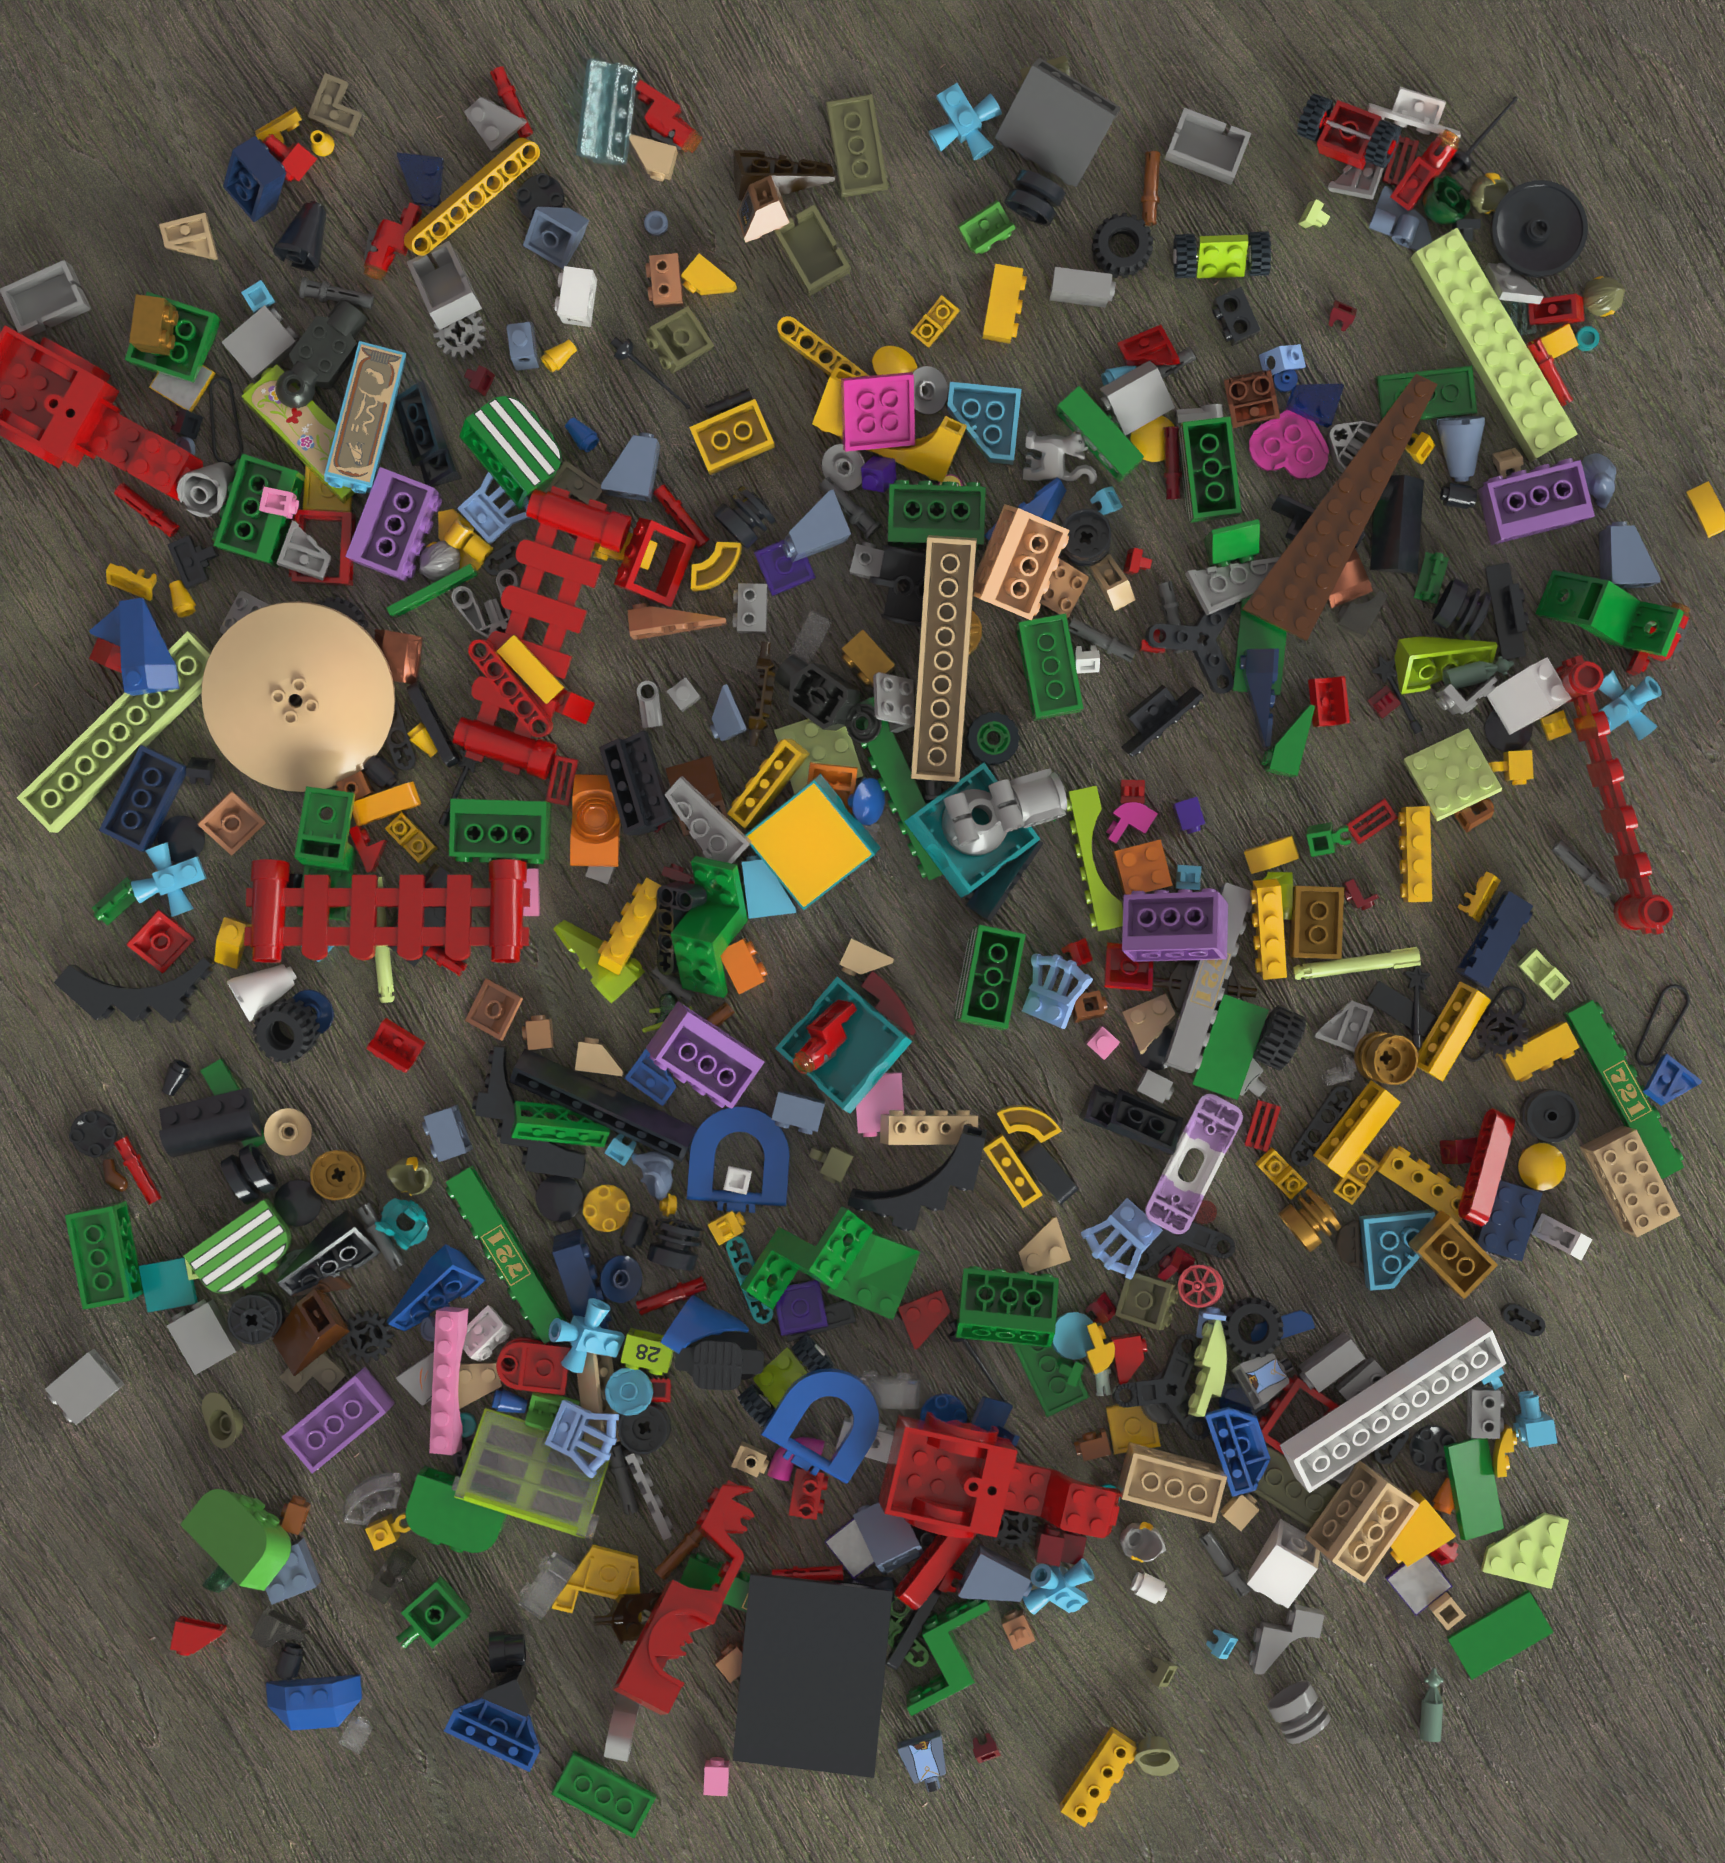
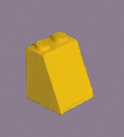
(1421, 1534)

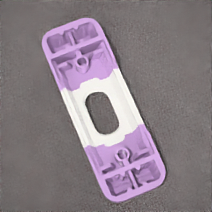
(1210, 1131)

